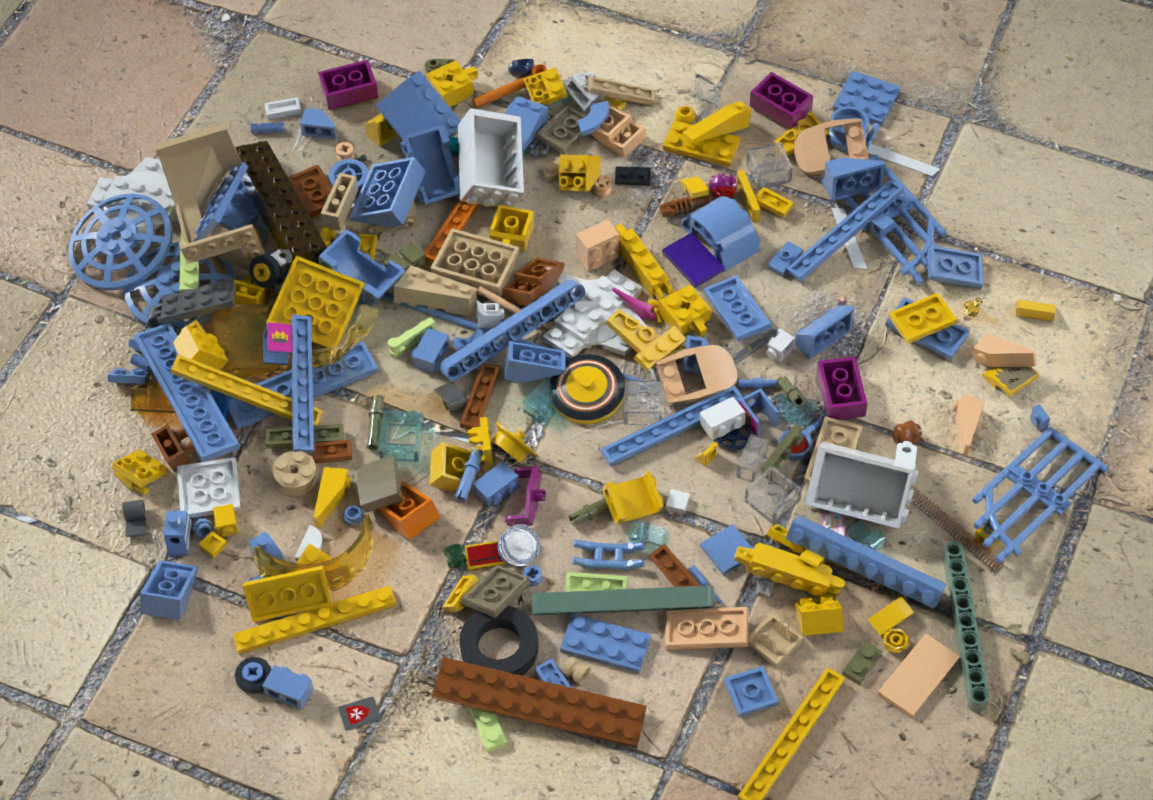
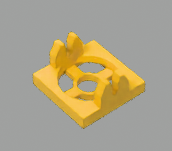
(482, 436)

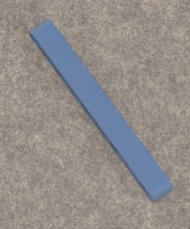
(503, 330)

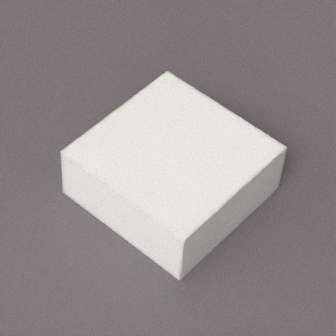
(677, 501)

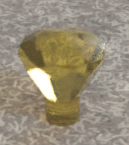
(972, 307)

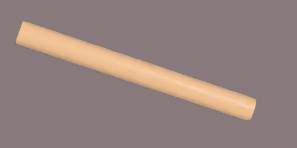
(505, 304)

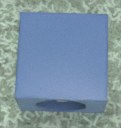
(882, 224)

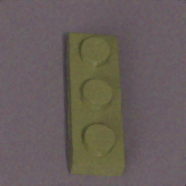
(783, 450)

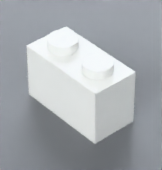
(722, 418)

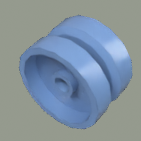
(837, 134)

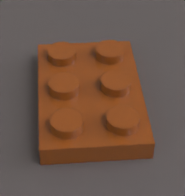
(312, 189)

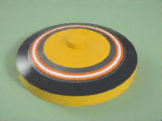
(588, 389)

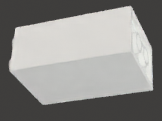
(490, 158)
(861, 485)

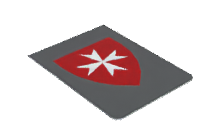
(359, 713)

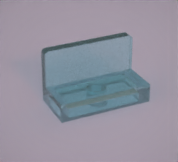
(791, 413)

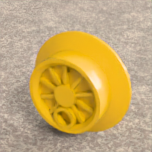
(513, 443)

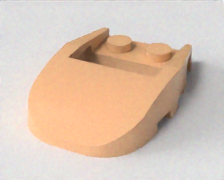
(812, 147)
(716, 369)

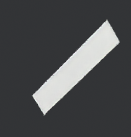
(902, 160)
(852, 245)

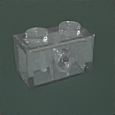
(752, 458)

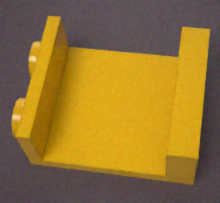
(633, 498)

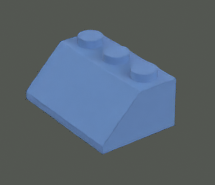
(825, 330)

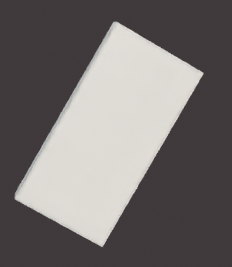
(282, 108)

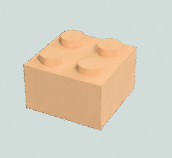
(597, 245)

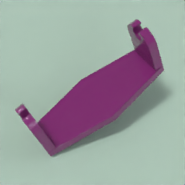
(533, 496)

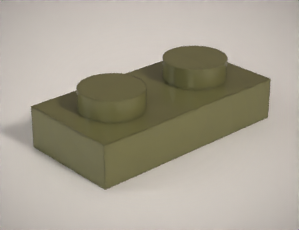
(862, 663)

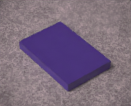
(693, 260)

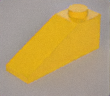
(331, 493)

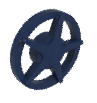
(734, 436)

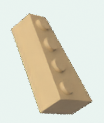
(434, 291)

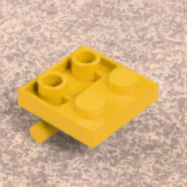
(545, 87)
(138, 470)

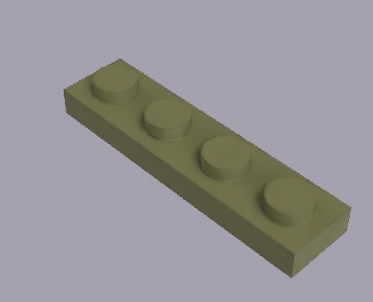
(283, 436)

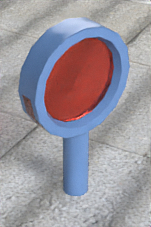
(804, 448)

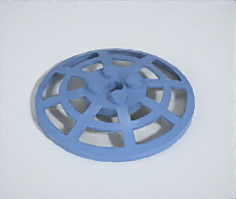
(124, 245)
(166, 285)

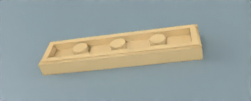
(621, 91)

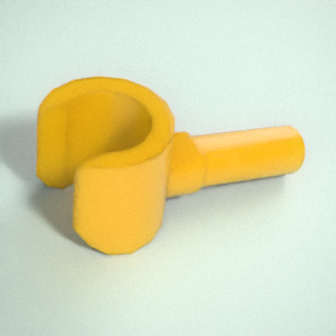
(655, 304)

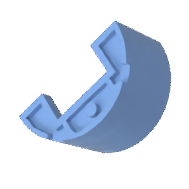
(433, 154)
(725, 229)
(347, 259)

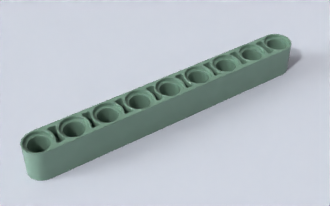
(622, 600)
(964, 633)

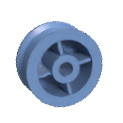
(350, 167)

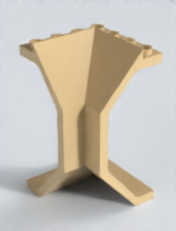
(193, 172)

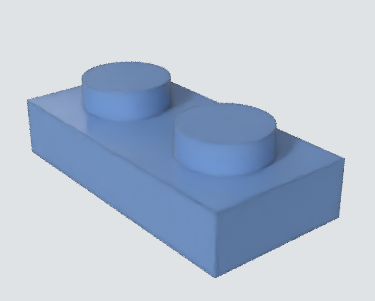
(136, 376)

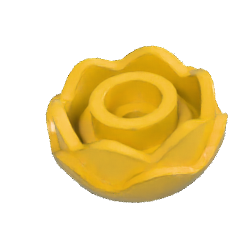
(685, 114)
(895, 635)

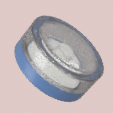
(519, 545)

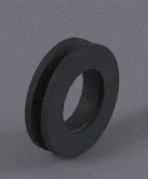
(511, 619)

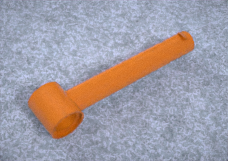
(506, 89)

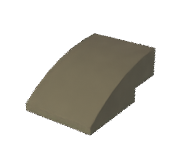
(379, 484)

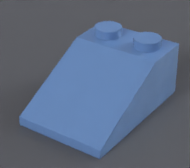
(532, 115)
(852, 177)
(532, 362)
(168, 590)

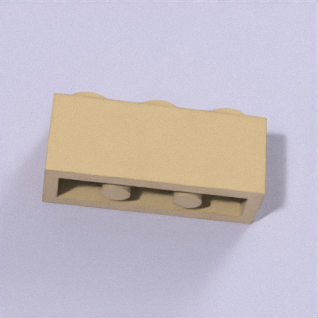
(339, 201)

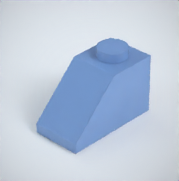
(317, 124)

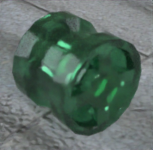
(455, 556)

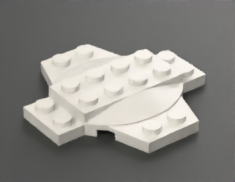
(146, 180)
(585, 320)

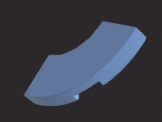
(597, 115)

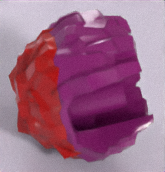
(723, 185)

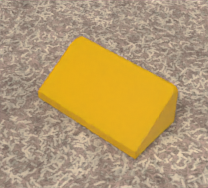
(1035, 310)

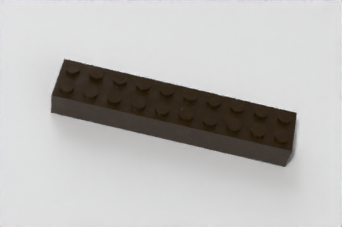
(279, 204)

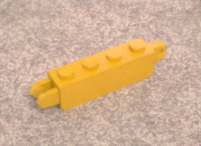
(643, 263)
(789, 570)

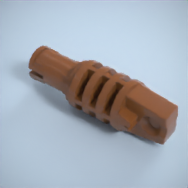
(682, 206)

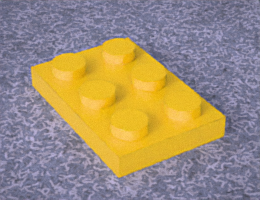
(922, 318)

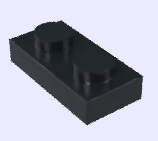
(632, 175)

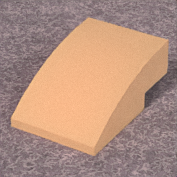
(620, 133)

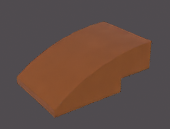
(533, 281)

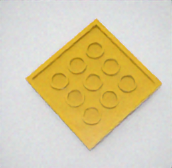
(321, 295)

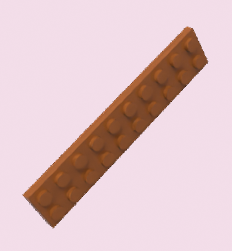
(539, 702)

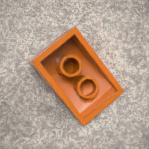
(412, 513)

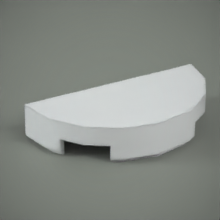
(311, 537)

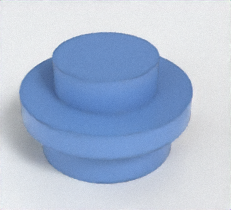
(353, 515)

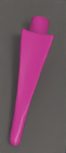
(640, 308)

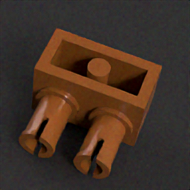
(170, 447)

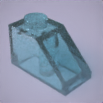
(539, 402)

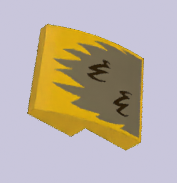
(1010, 378)

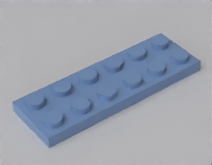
(220, 202)

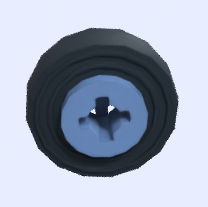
(251, 682)

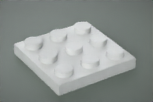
(208, 486)

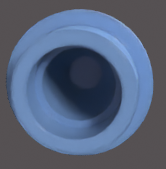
(203, 527)

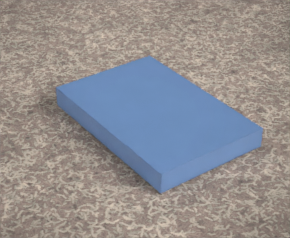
(955, 267)

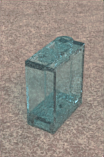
(403, 452)

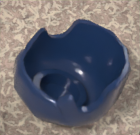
(521, 67)

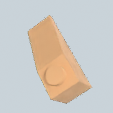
(1002, 353)
(967, 418)

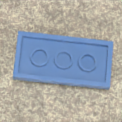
(737, 308)
(943, 342)
(605, 643)

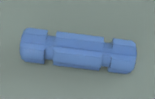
(267, 127)

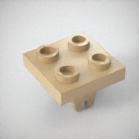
(774, 640)

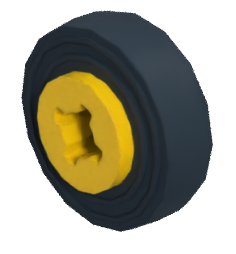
(271, 274)

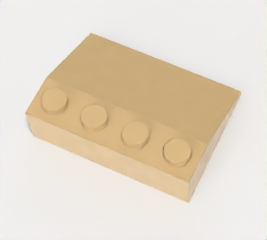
(476, 261)

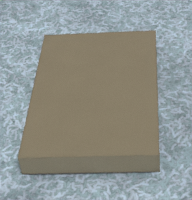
(562, 130)
(495, 591)

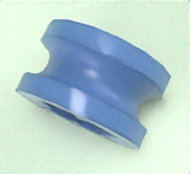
(538, 574)

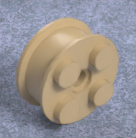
(295, 474)

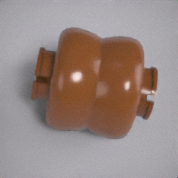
(907, 431)

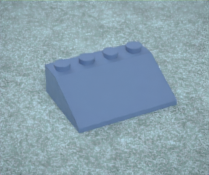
(417, 107)
(388, 193)

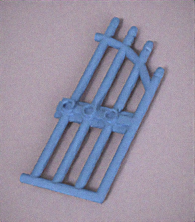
(900, 207)
(1039, 490)

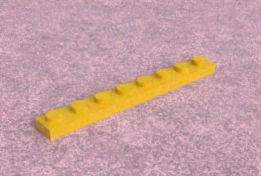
(236, 387)
(314, 619)
(792, 736)

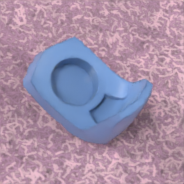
(459, 343)

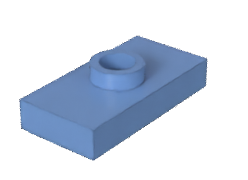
(784, 258)
(551, 673)

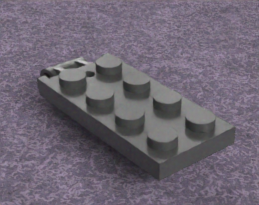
(193, 303)

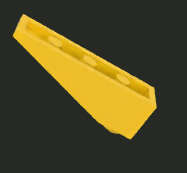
(724, 121)

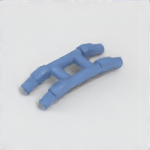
(617, 548)

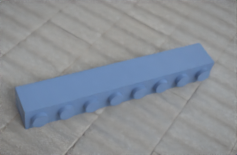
(866, 561)

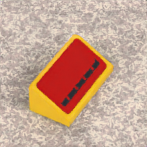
(483, 555)

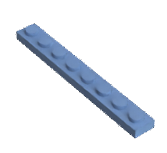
(845, 230)
(302, 384)
(663, 429)

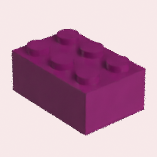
(348, 84)
(781, 100)
(841, 388)

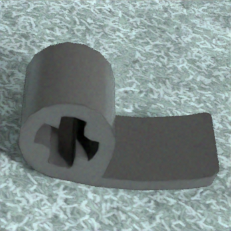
(451, 396)
(135, 517)

